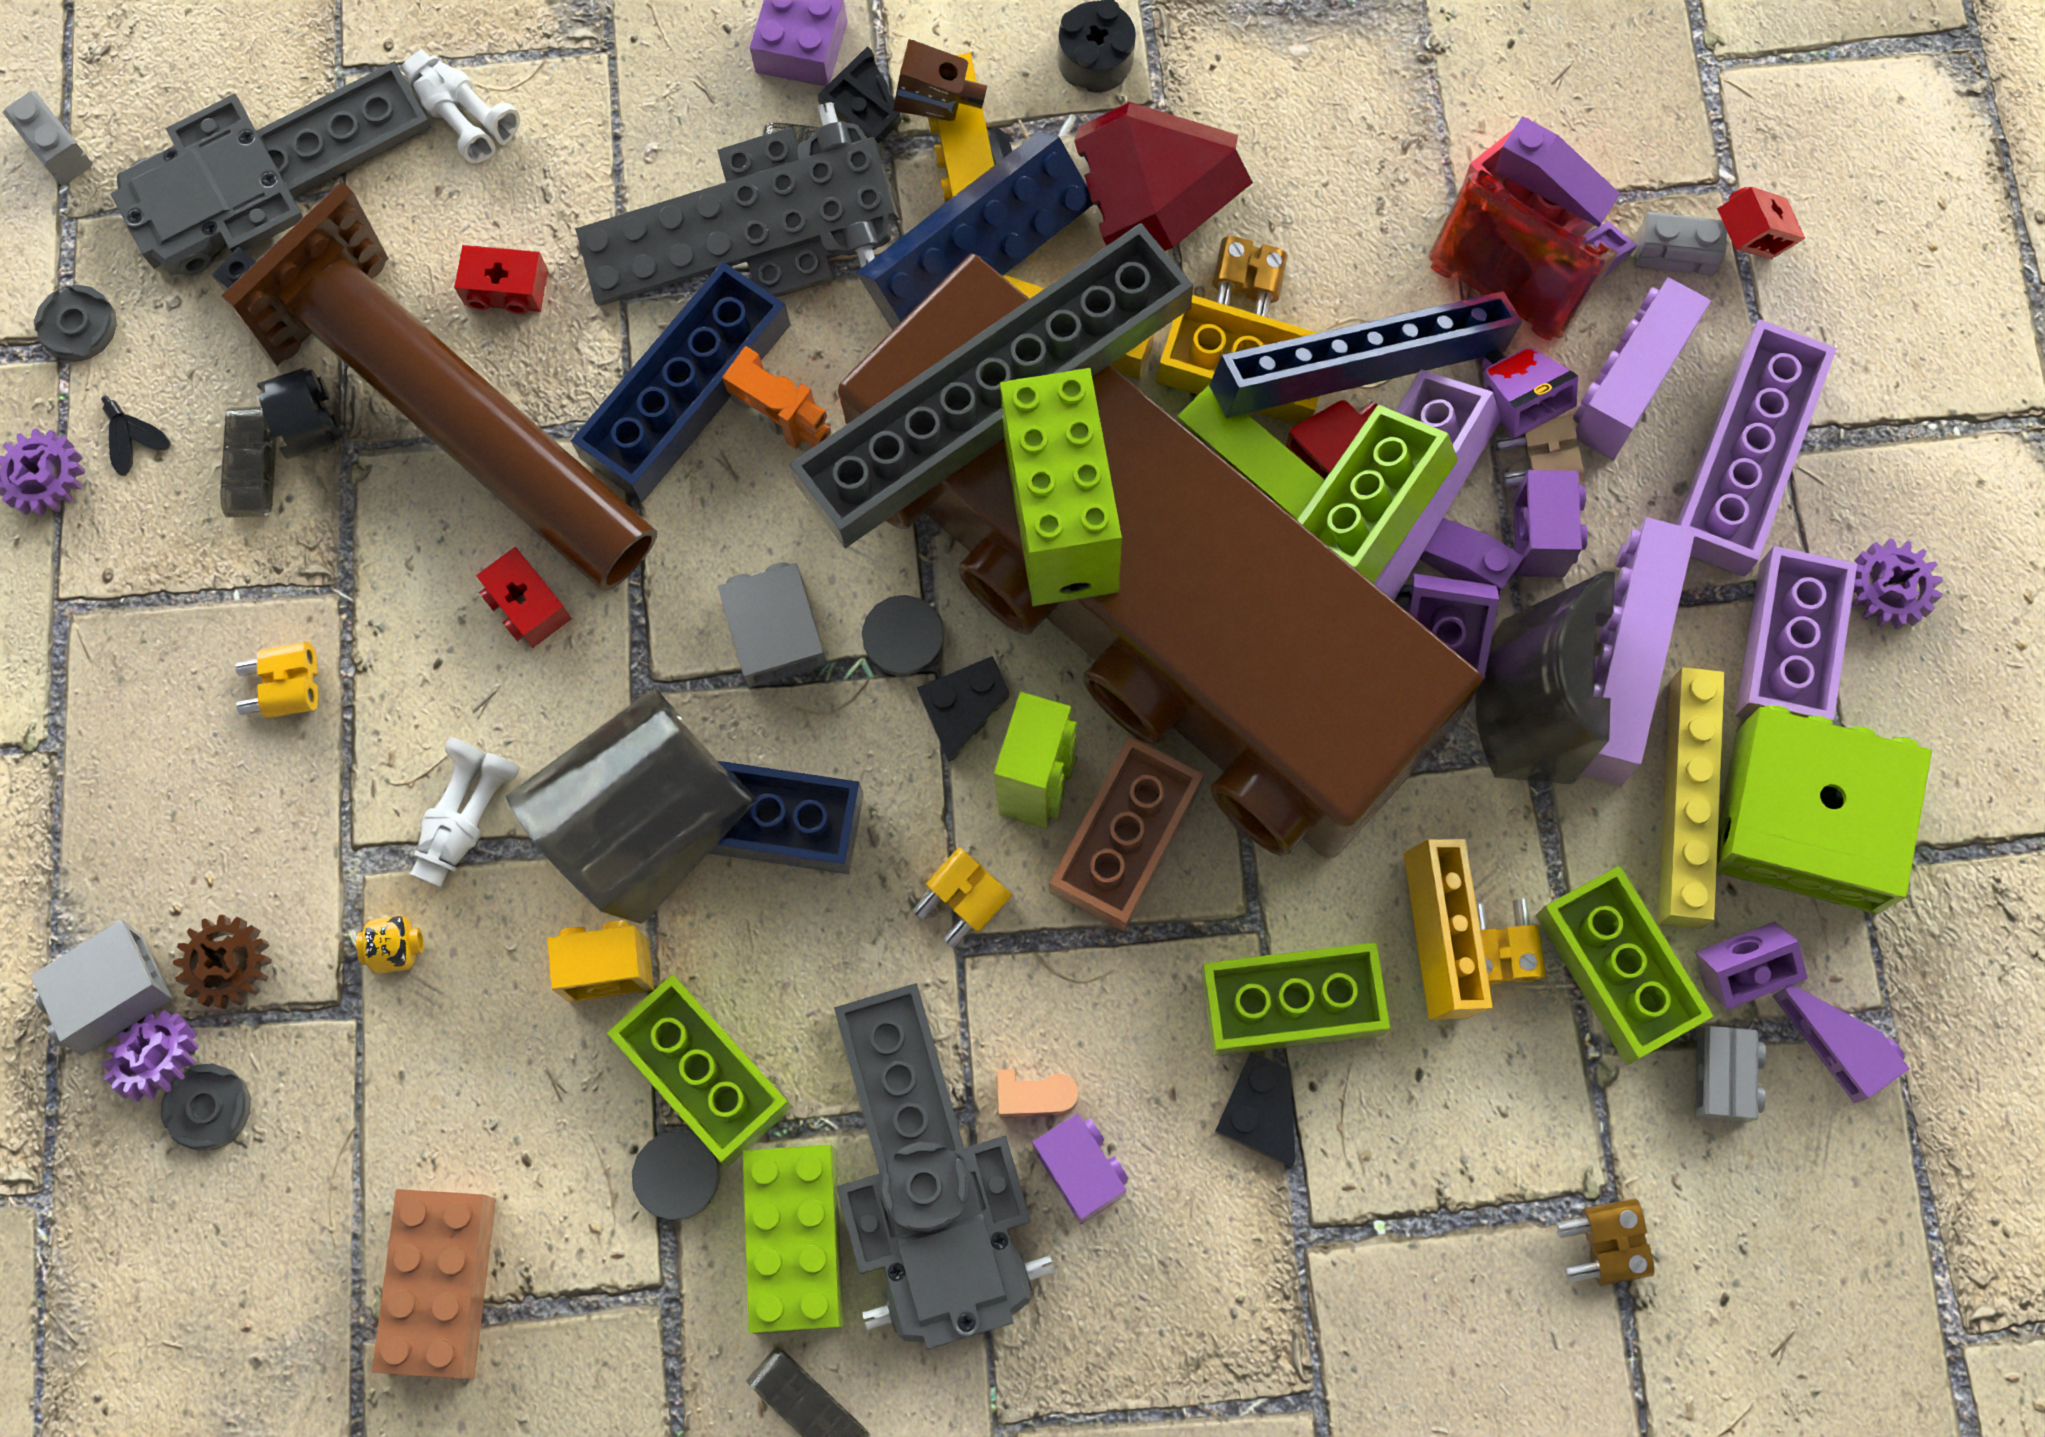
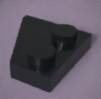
(862, 97)
(963, 702)
(1261, 1110)

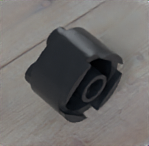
(1096, 45)
(297, 412)

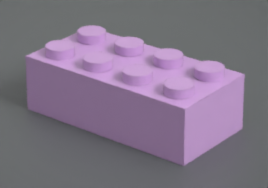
(1638, 366)
(1797, 634)

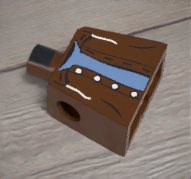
(935, 83)

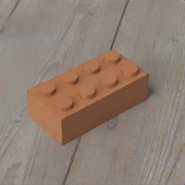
(1126, 833)
(434, 1284)

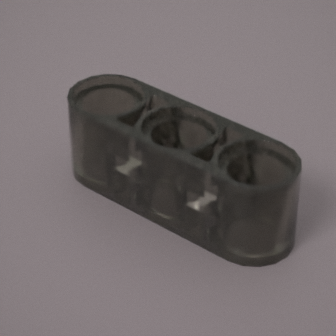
(247, 464)
(802, 1399)

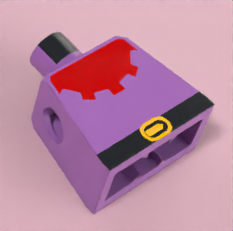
(1528, 388)

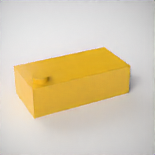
(1216, 329)

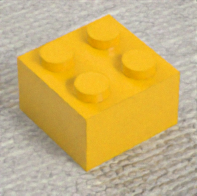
(600, 962)

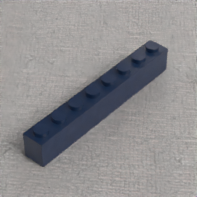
(1363, 354)

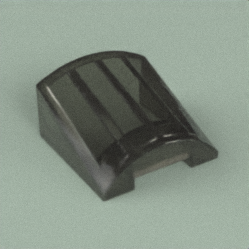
(1538, 687)
(631, 808)

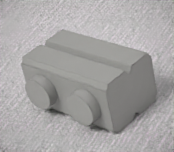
(47, 138)
(1680, 243)
(1729, 1074)

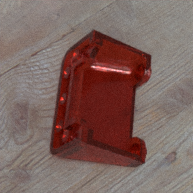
(1513, 249)

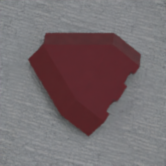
(1158, 172)

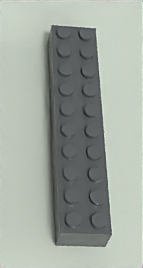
(956, 404)

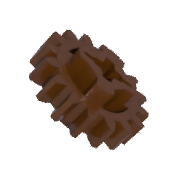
(209, 970)

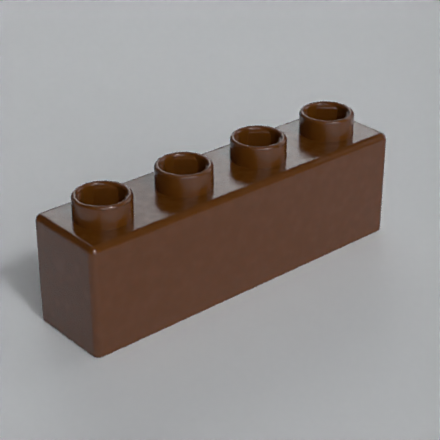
(1223, 610)

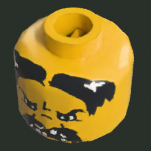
(389, 944)

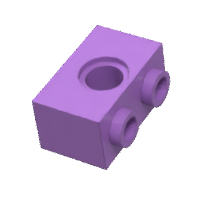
(1751, 965)

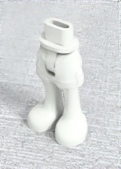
(444, 90)
(444, 832)

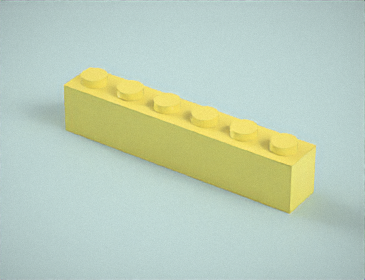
(1691, 799)

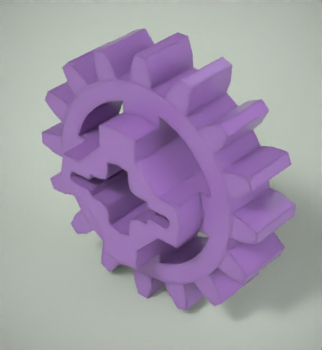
(39, 472)
(1897, 601)
(150, 1056)

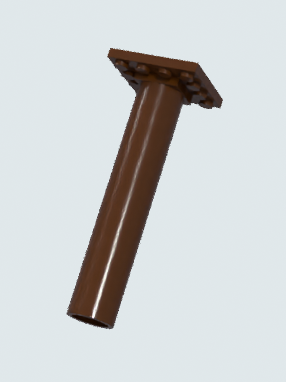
(323, 286)

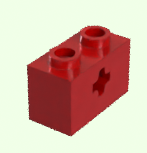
(1760, 222)
(501, 279)
(508, 580)

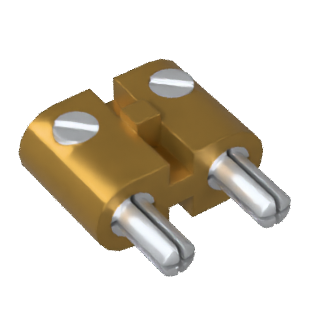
(1249, 271)
(1616, 1243)

